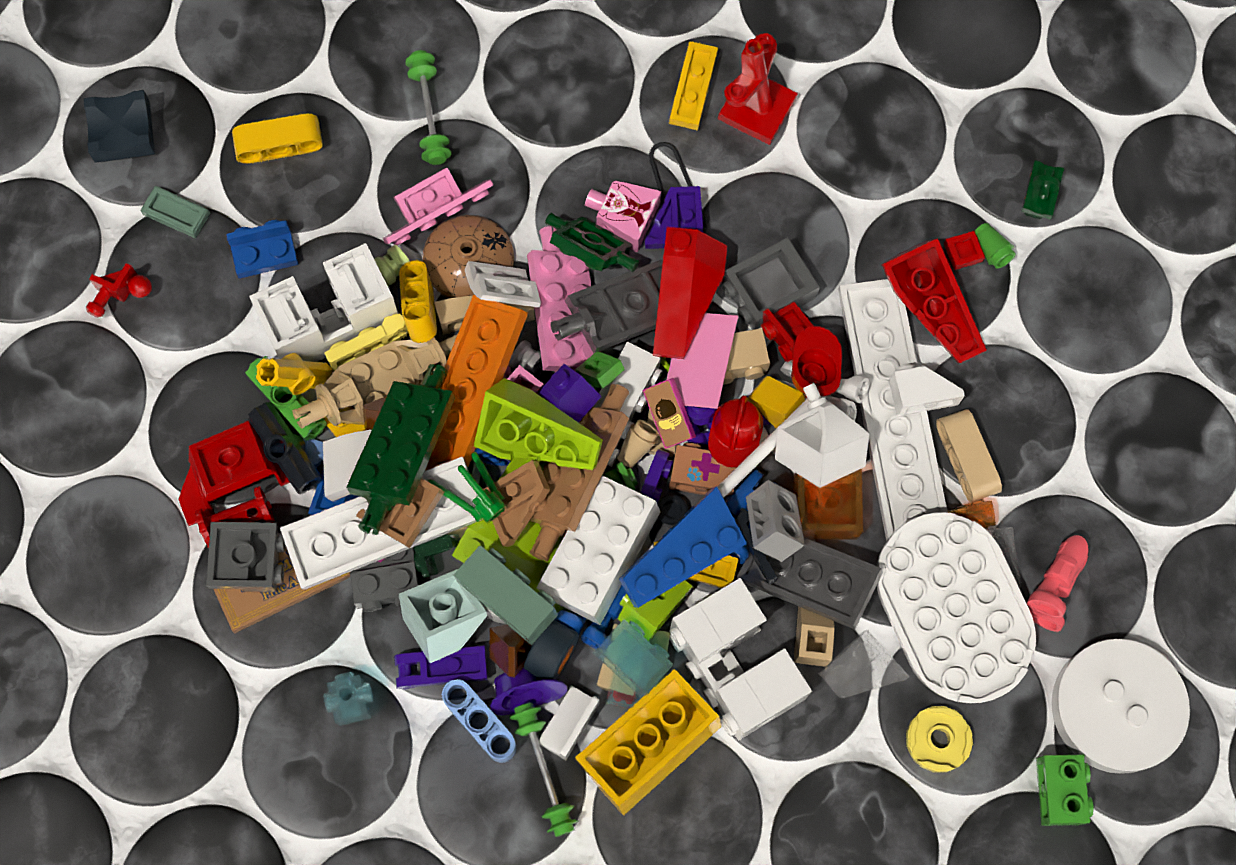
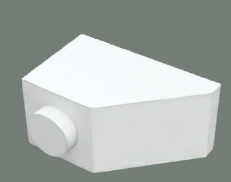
(922, 390)

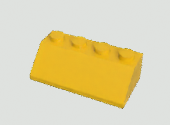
(649, 741)

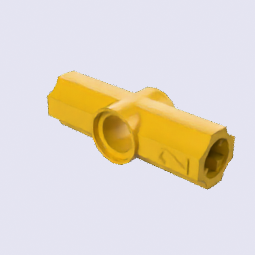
(292, 373)

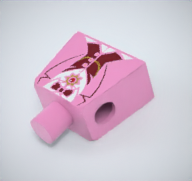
(625, 210)

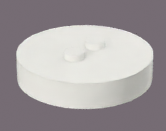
(1120, 706)

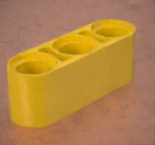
(277, 138)
(417, 301)

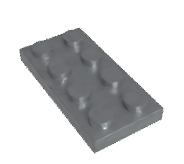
(819, 581)

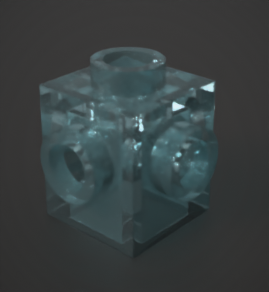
(354, 709)

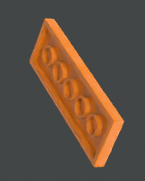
(473, 367)

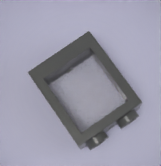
(769, 281)

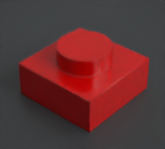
(964, 250)

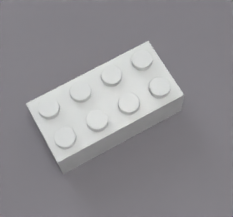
(600, 551)

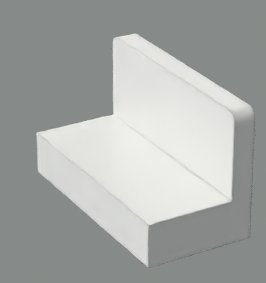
(569, 722)

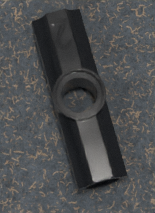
(293, 460)

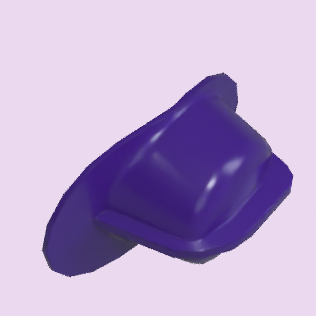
(524, 689)

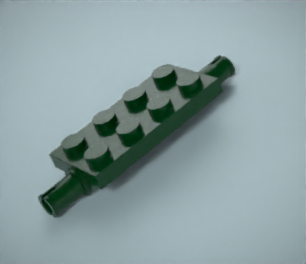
(400, 446)

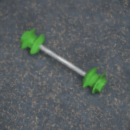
(422, 70)
(559, 813)

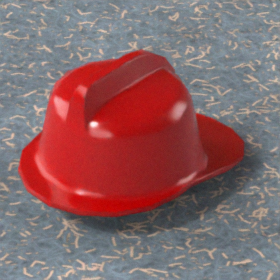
(817, 360)
(735, 432)

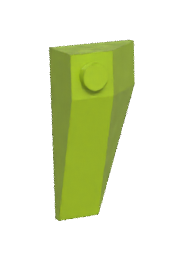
(528, 427)

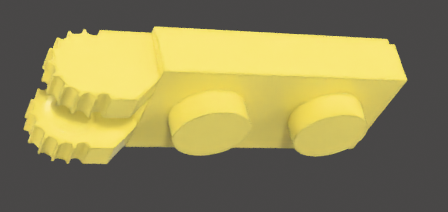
(369, 339)

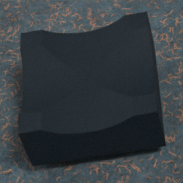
(119, 126)

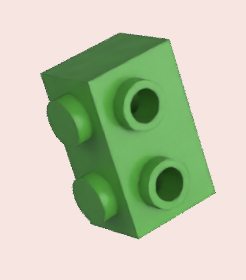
(1064, 790)

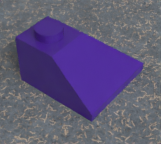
(570, 393)

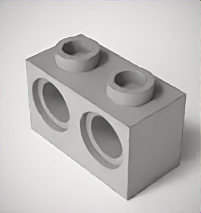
(774, 521)

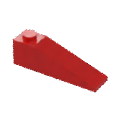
(689, 279)
(930, 291)

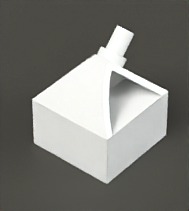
(821, 442)

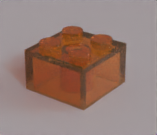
(831, 510)

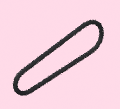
(651, 157)

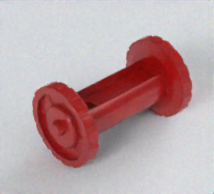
(237, 514)

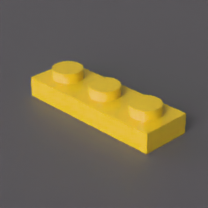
(693, 85)

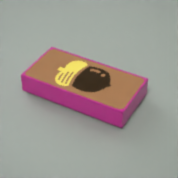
(669, 413)

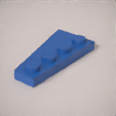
(689, 547)

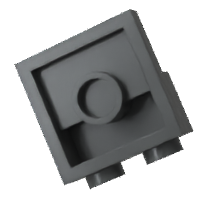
(245, 556)
(384, 581)

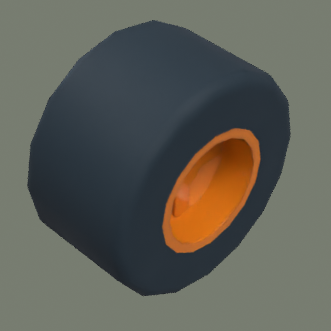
(551, 651)

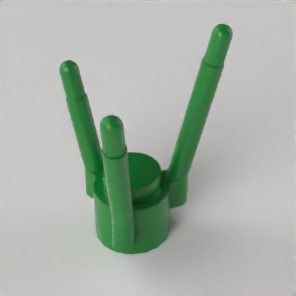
(488, 503)

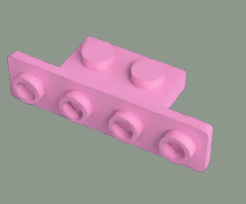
(429, 200)

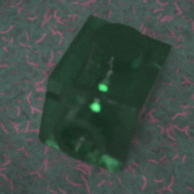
(424, 554)

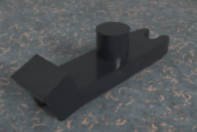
(759, 557)

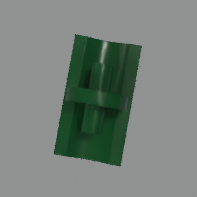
(1042, 190)

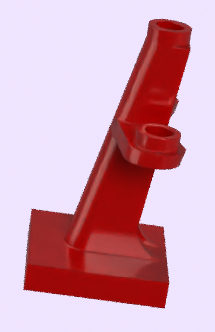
(752, 99)

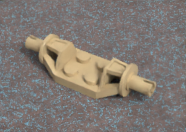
(371, 379)

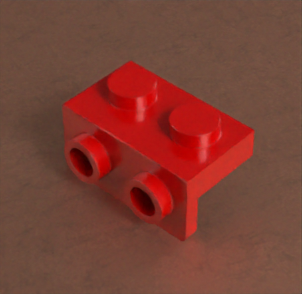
(784, 327)

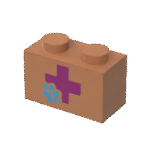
(696, 470)

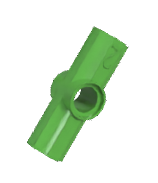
(274, 395)

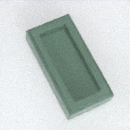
(175, 212)

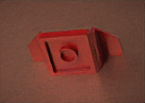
(222, 466)

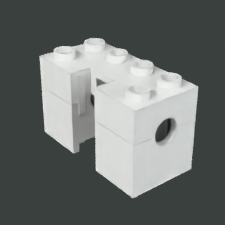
(360, 303)
(708, 635)

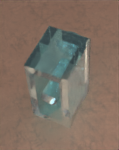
(633, 657)

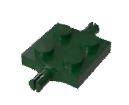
(590, 243)

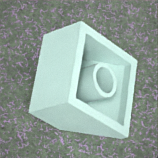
(441, 615)

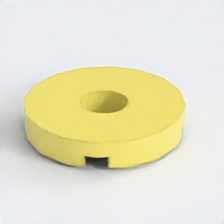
(920, 744)

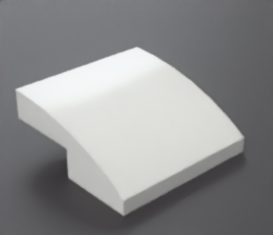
(502, 284)
(339, 461)

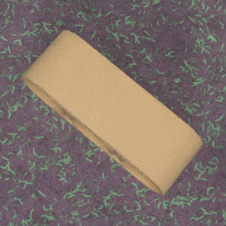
(969, 455)

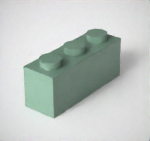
(506, 593)

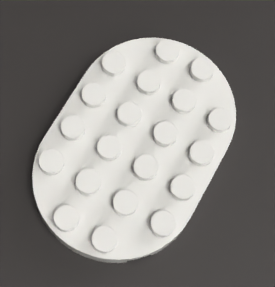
(956, 608)

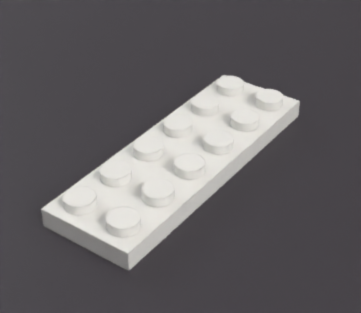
(334, 545)

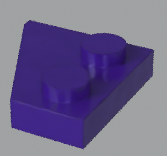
(681, 210)

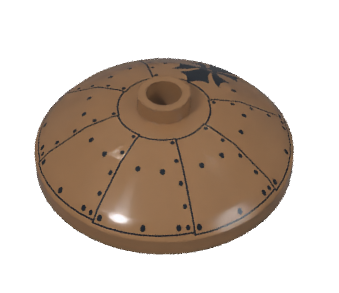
(447, 261)

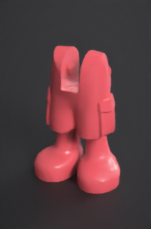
(1059, 580)

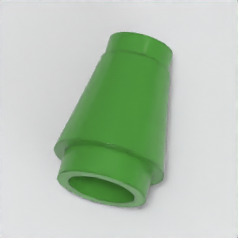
(995, 247)

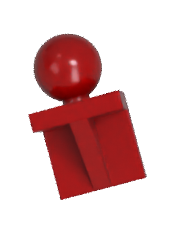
(117, 286)

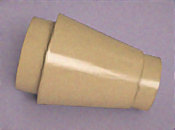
(637, 443)

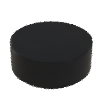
(672, 510)

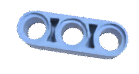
(472, 706)

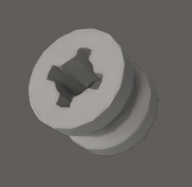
(526, 357)

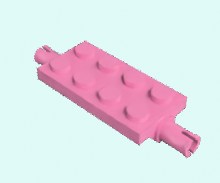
(555, 279)

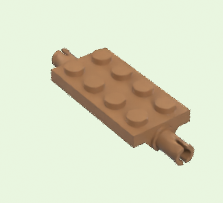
(574, 487)

